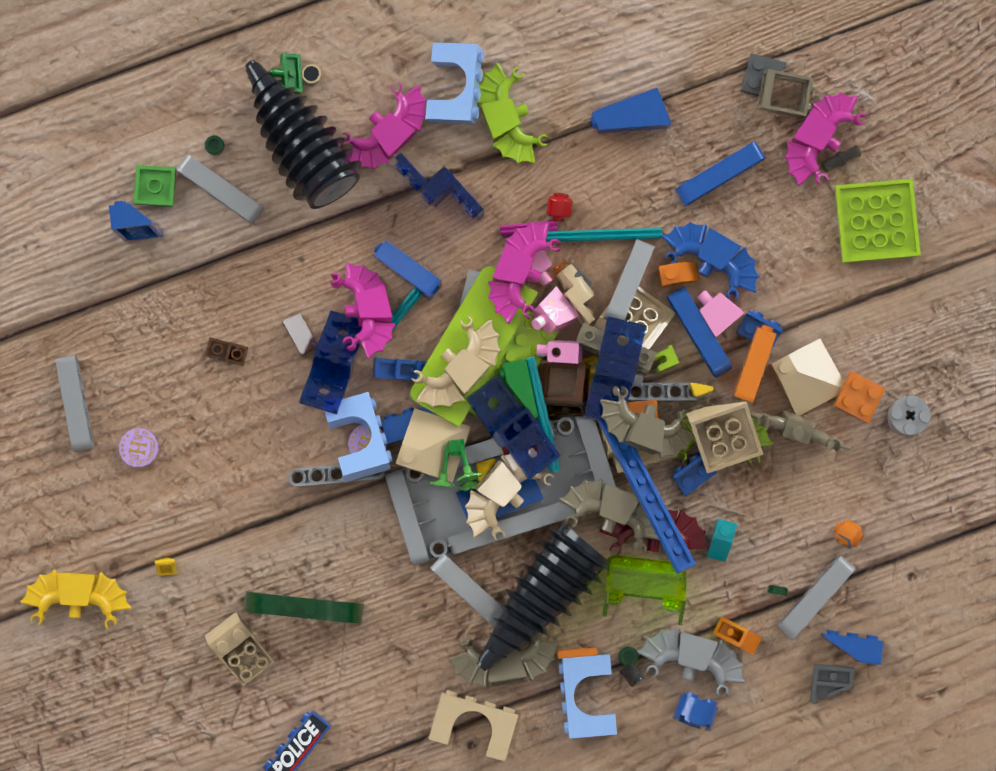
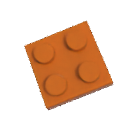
(859, 397)

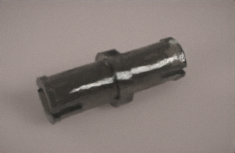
(840, 158)

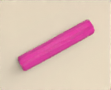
(509, 230)

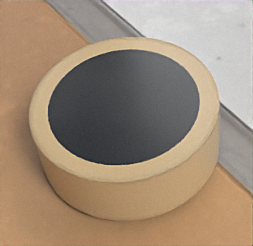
(311, 74)

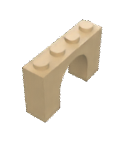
(501, 720)

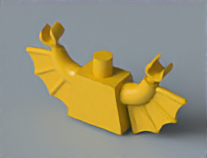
(76, 591)

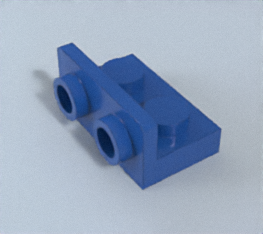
(754, 319)
(692, 475)

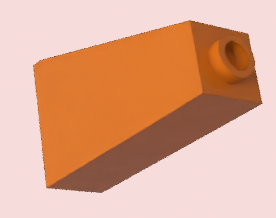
(754, 363)

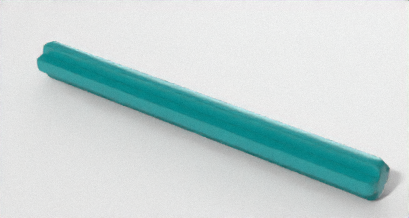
(605, 235)
(542, 418)

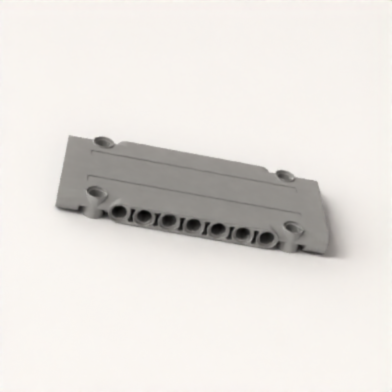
(434, 514)

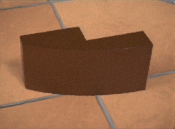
(226, 351)

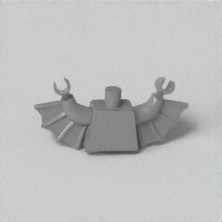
(694, 654)

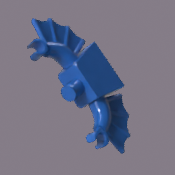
(714, 254)

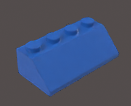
(130, 223)

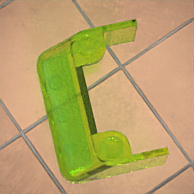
(645, 580)

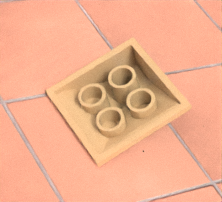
(645, 311)
(807, 377)
(724, 435)
(425, 442)

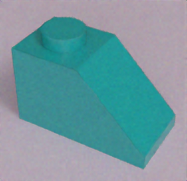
(721, 540)

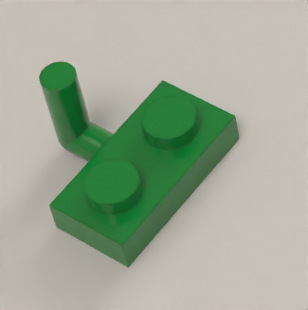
(290, 72)

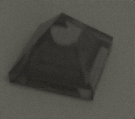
(632, 674)

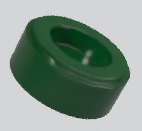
(214, 145)
(777, 590)
(628, 655)

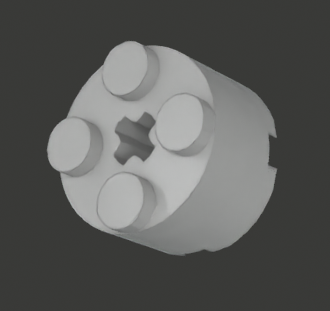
(898, 411)

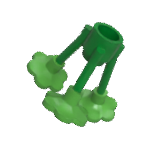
(457, 448)

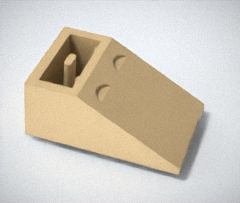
(239, 649)

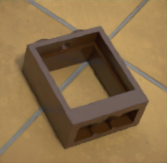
(582, 381)

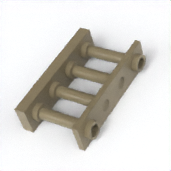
(592, 339)

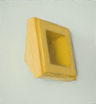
(484, 467)
(166, 567)

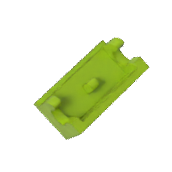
(667, 359)

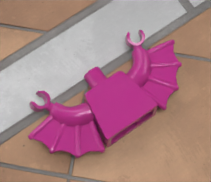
(390, 131)
(817, 133)
(516, 268)
(369, 306)

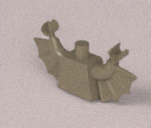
(644, 429)
(798, 429)
(611, 504)
(509, 670)

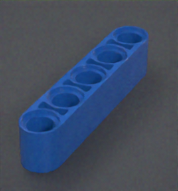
(720, 173)
(699, 332)

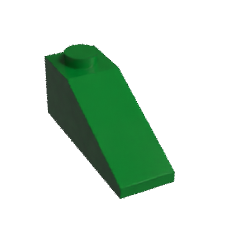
(517, 380)

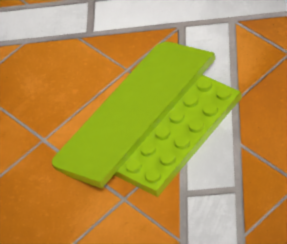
(516, 341)

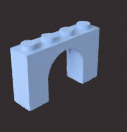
(464, 107)
(374, 457)
(580, 723)

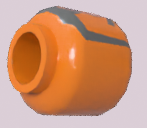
(848, 533)

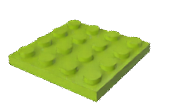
(877, 221)

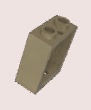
(766, 92)

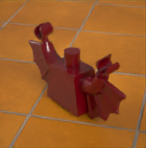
(687, 526)

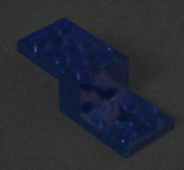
(439, 187)
(331, 364)
(615, 364)
(513, 427)

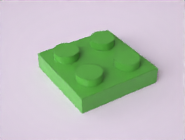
(155, 186)

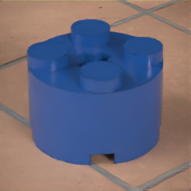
(696, 711)

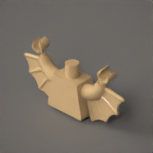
(462, 369)
(500, 487)

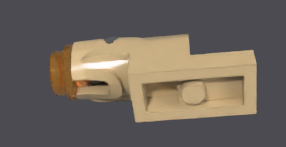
(577, 289)

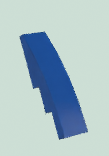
(397, 369)

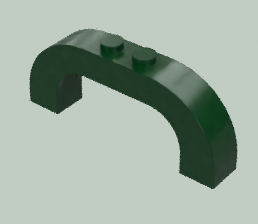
(303, 607)

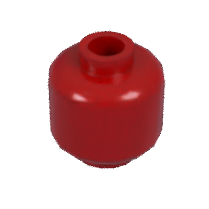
(559, 206)

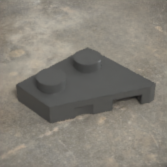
(754, 72)
(830, 680)

